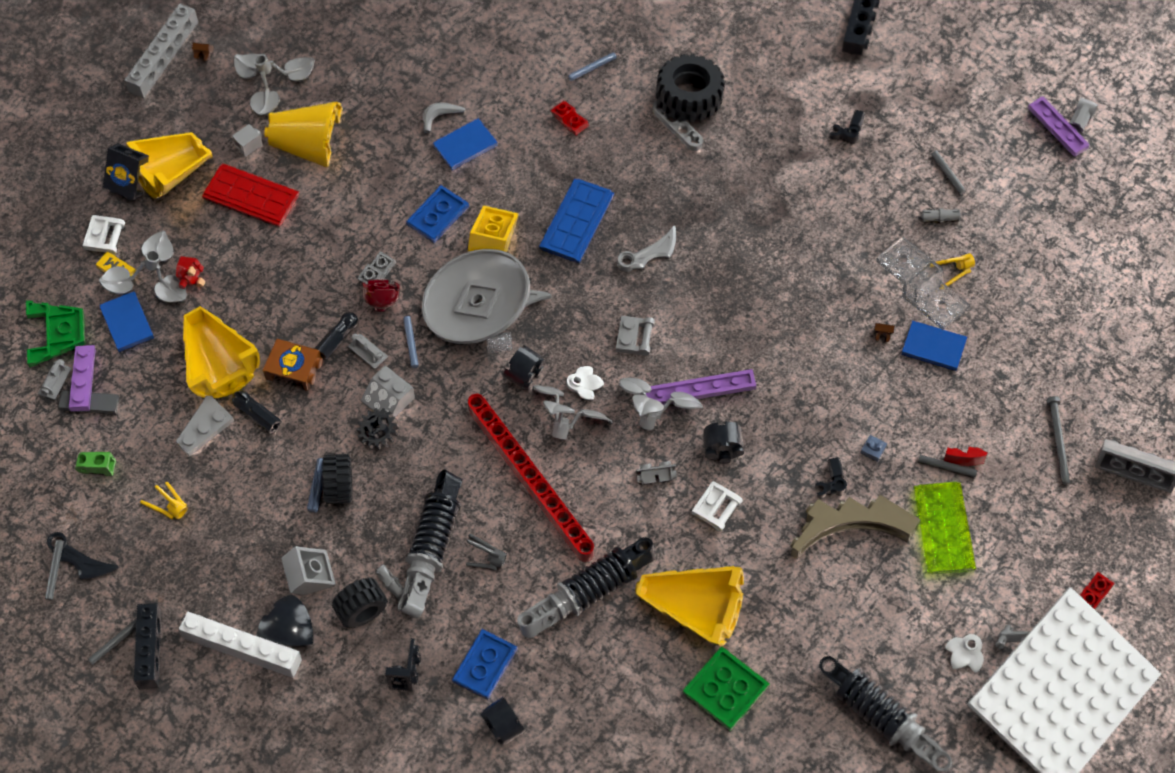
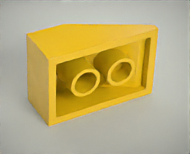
(492, 229)

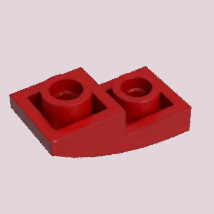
(568, 117)
(973, 457)
(1097, 590)

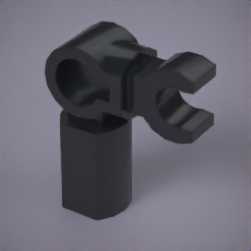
(850, 134)
(838, 485)

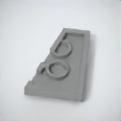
(204, 425)

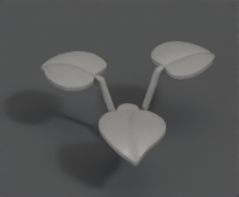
(249, 64)
(155, 250)
(651, 409)
(562, 424)

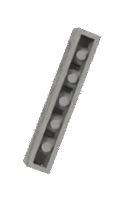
(161, 51)

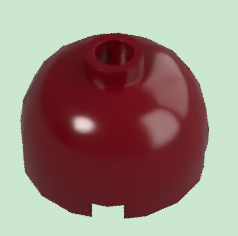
(381, 294)

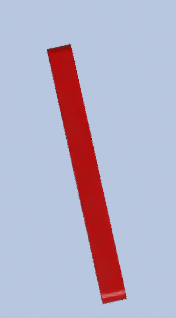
(533, 484)

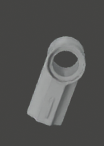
(1084, 111)

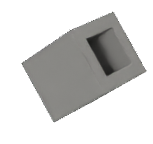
(247, 140)

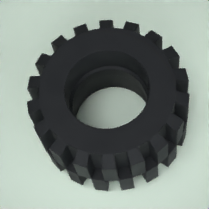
(337, 478)
(359, 603)

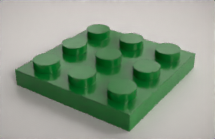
(726, 688)

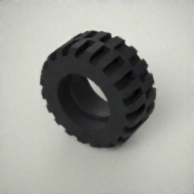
(695, 71)

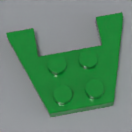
(63, 327)

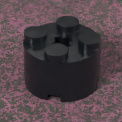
(524, 367)
(723, 441)
(502, 721)

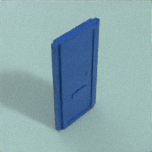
(576, 220)

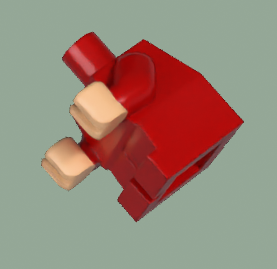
(188, 271)

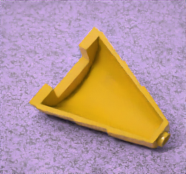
(216, 355)
(697, 599)

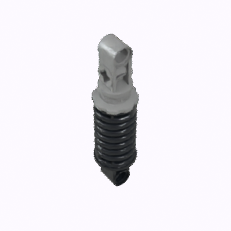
(430, 542)
(587, 586)
(882, 714)

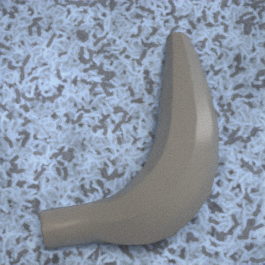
(438, 109)

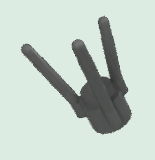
(496, 557)

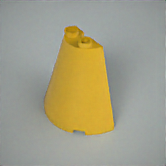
(305, 131)
(169, 161)

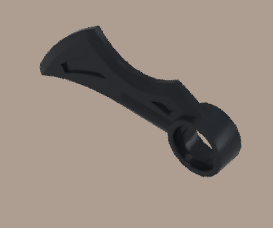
(86, 566)

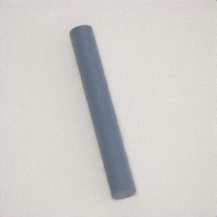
(592, 66)
(411, 342)

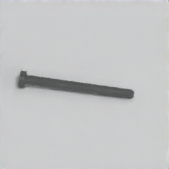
(1053, 402)

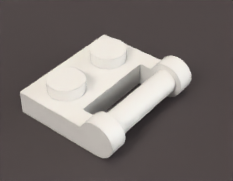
(98, 232)
(711, 502)

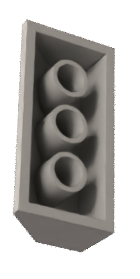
(1137, 465)

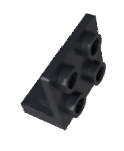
(404, 678)

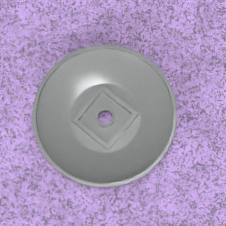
(475, 275)

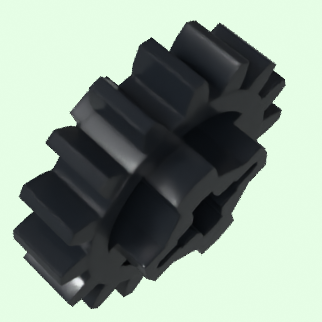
(377, 427)

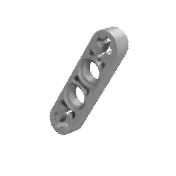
(675, 126)

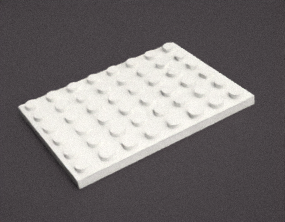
(1064, 688)

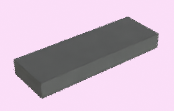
(99, 403)

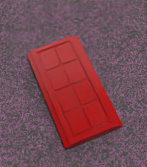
(250, 195)

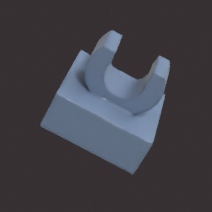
(873, 448)

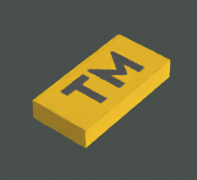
(109, 261)

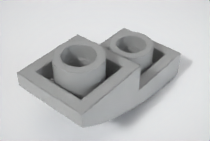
(378, 269)

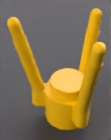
(963, 262)
(176, 508)

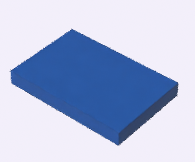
(465, 144)
(437, 214)
(126, 321)
(934, 345)
(484, 664)

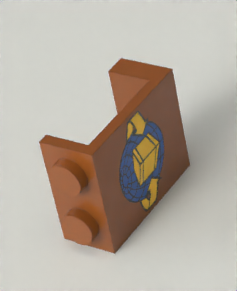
(293, 363)

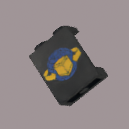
(123, 171)

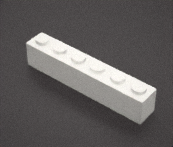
(240, 644)

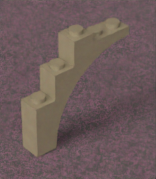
(851, 515)

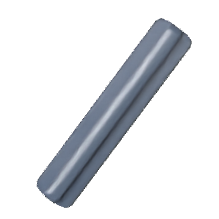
(316, 488)

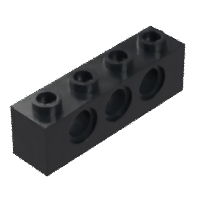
(860, 26)
(147, 646)

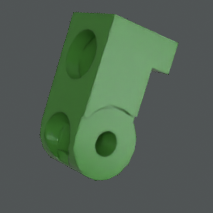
(96, 462)

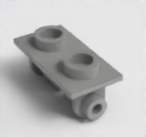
(367, 350)
(55, 380)
(648, 473)

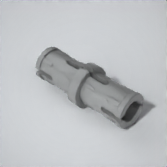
(941, 215)
(391, 582)

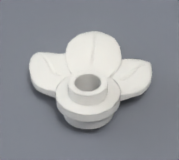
(586, 382)
(963, 654)

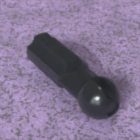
(337, 334)
(256, 411)

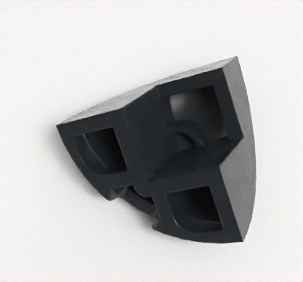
(287, 623)

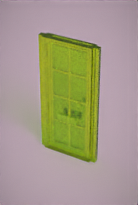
(944, 528)

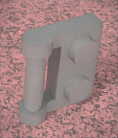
(629, 332)

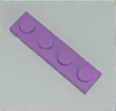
(1058, 126)
(82, 378)

